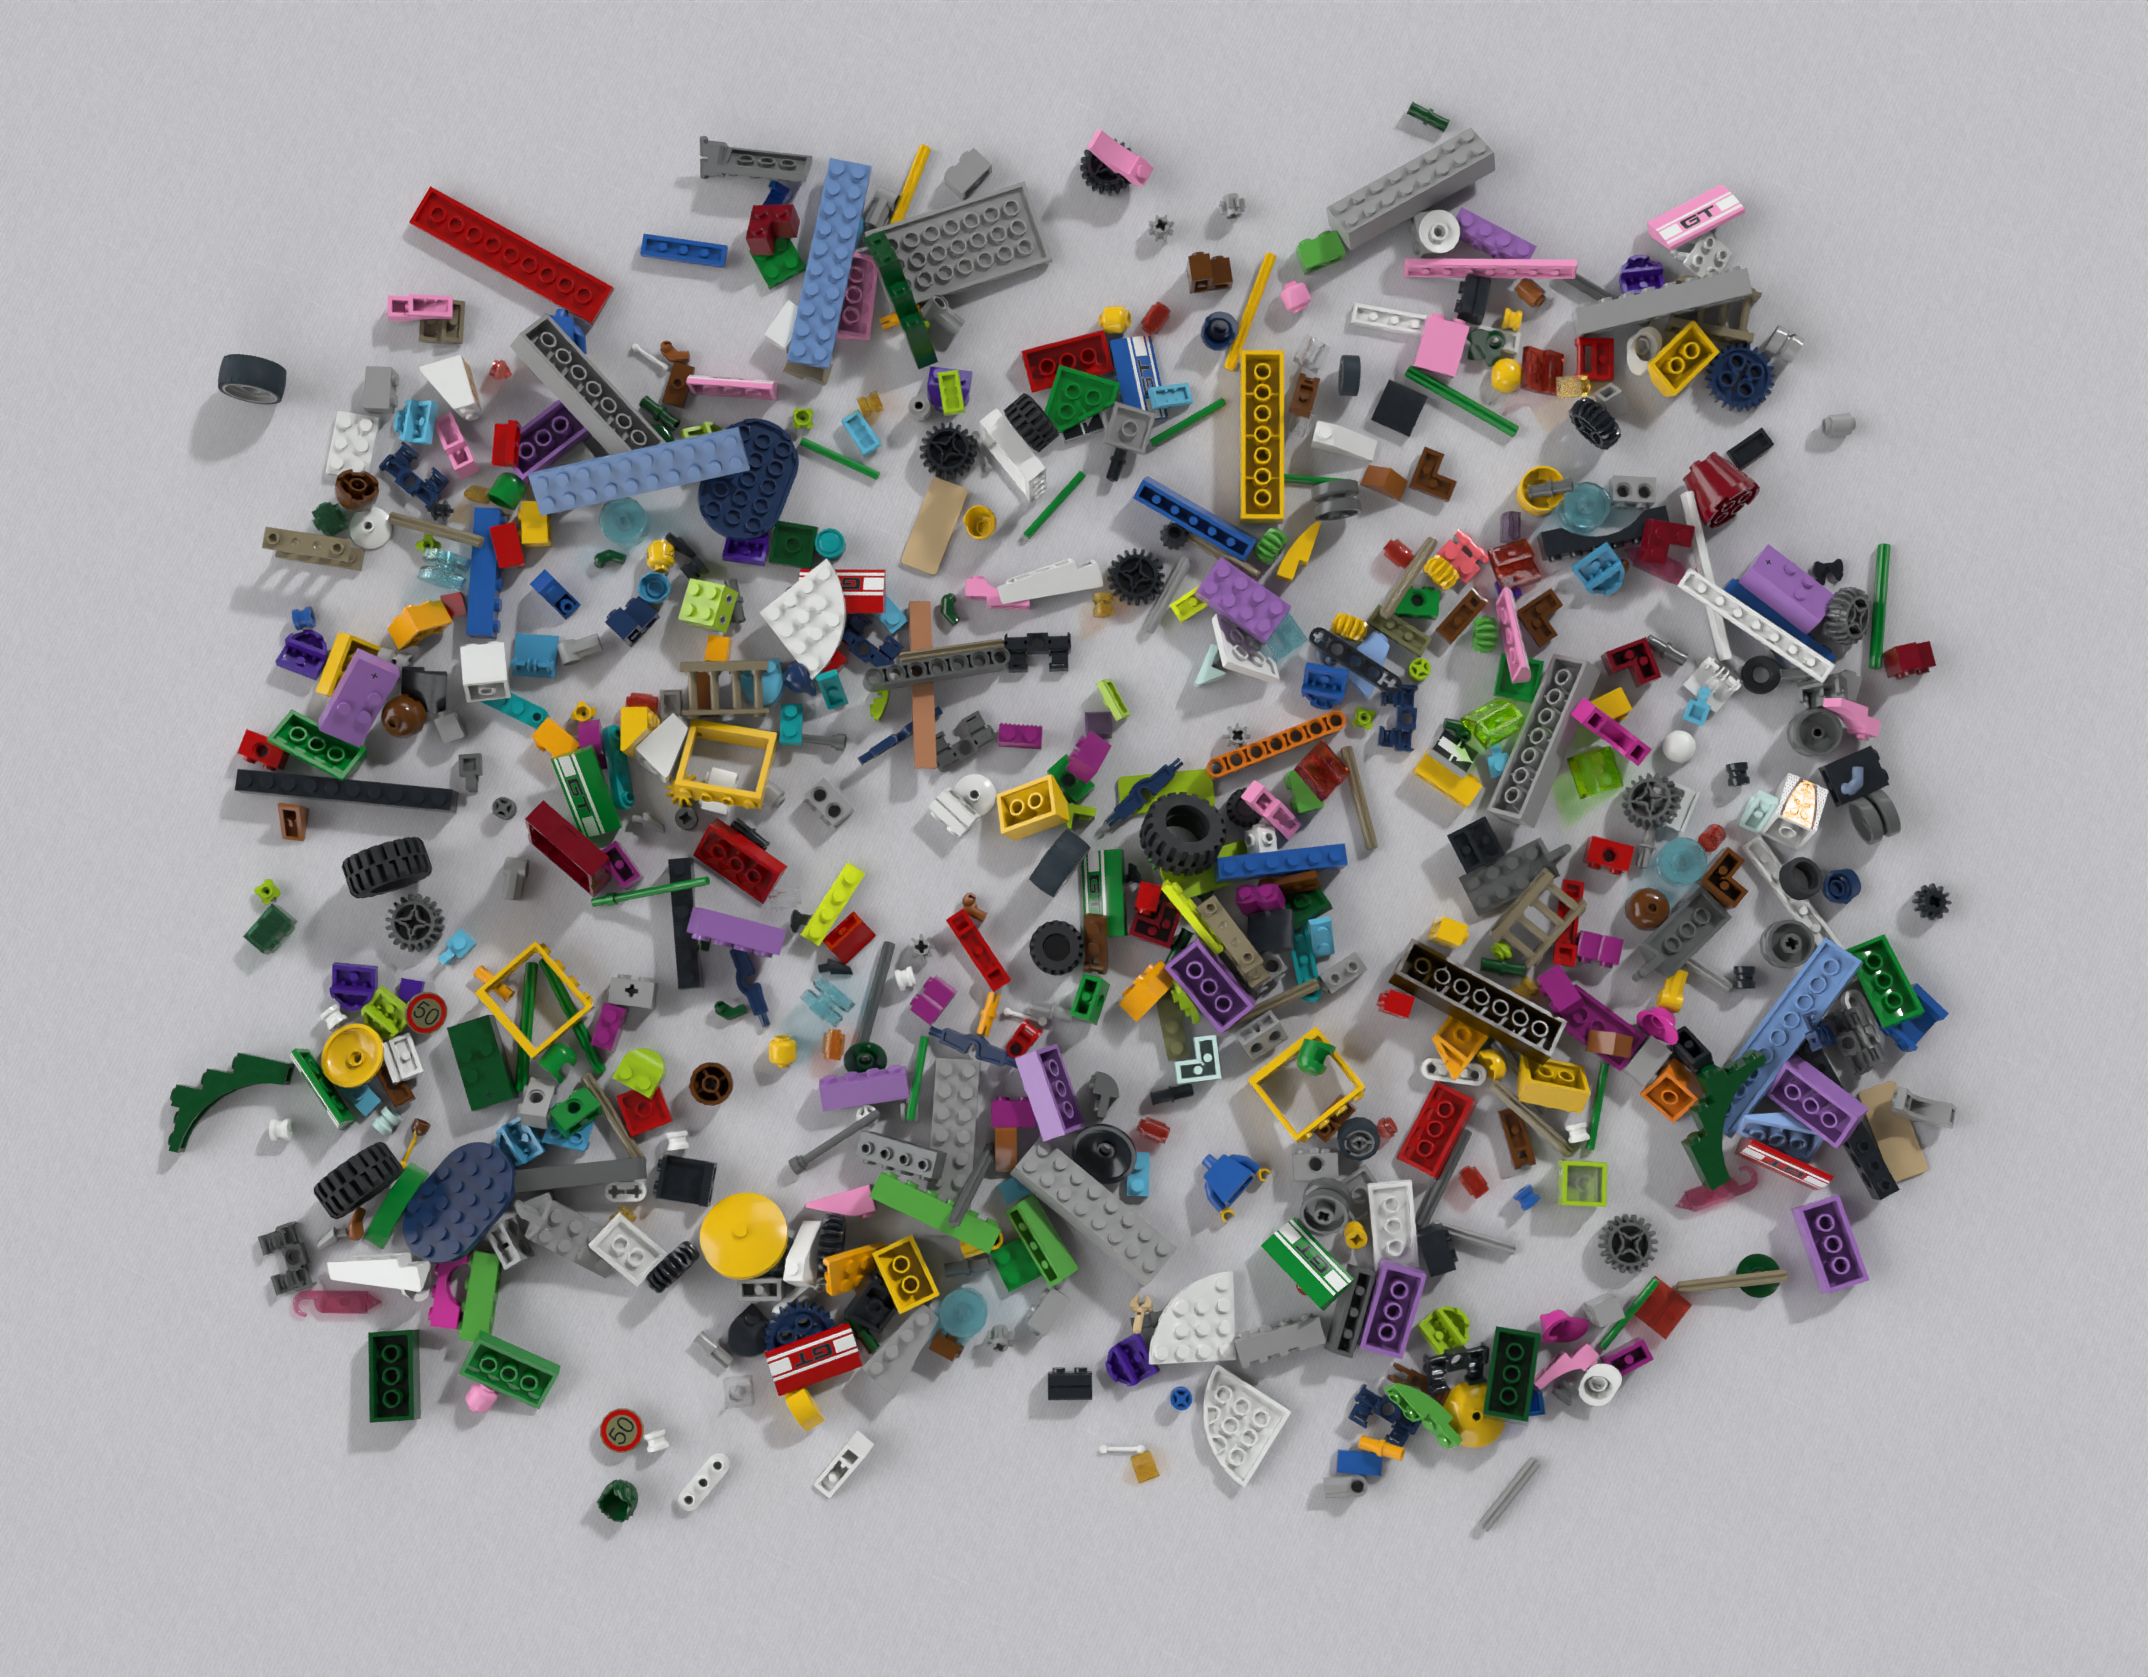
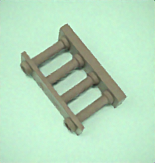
(1719, 331)
(313, 548)
(735, 669)
(1530, 897)
(1235, 943)

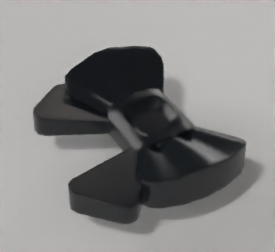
(1820, 570)
(1133, 875)
(797, 919)

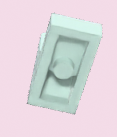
(1207, 672)
(1758, 811)

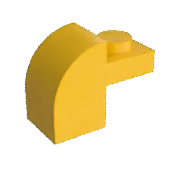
(804, 1408)

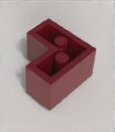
(770, 223)
(1658, 537)
(1635, 657)
(1909, 660)
(1159, 931)

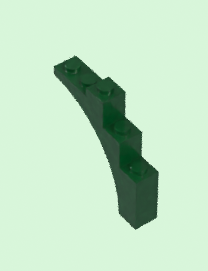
(901, 299)
(217, 1084)
(1709, 1115)

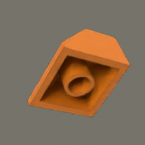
(1673, 1090)

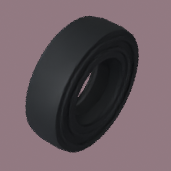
(1767, 663)

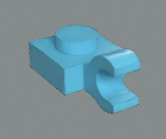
(1697, 710)
(1496, 762)
(459, 945)

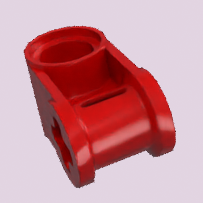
(1023, 1038)

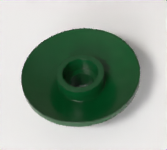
(856, 1062)
(1760, 1263)

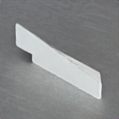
(1051, 580)
(382, 1270)

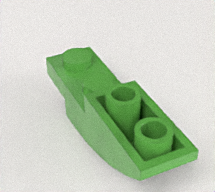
(1422, 1407)

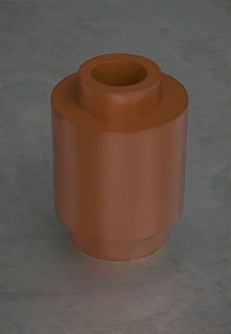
(1530, 292)

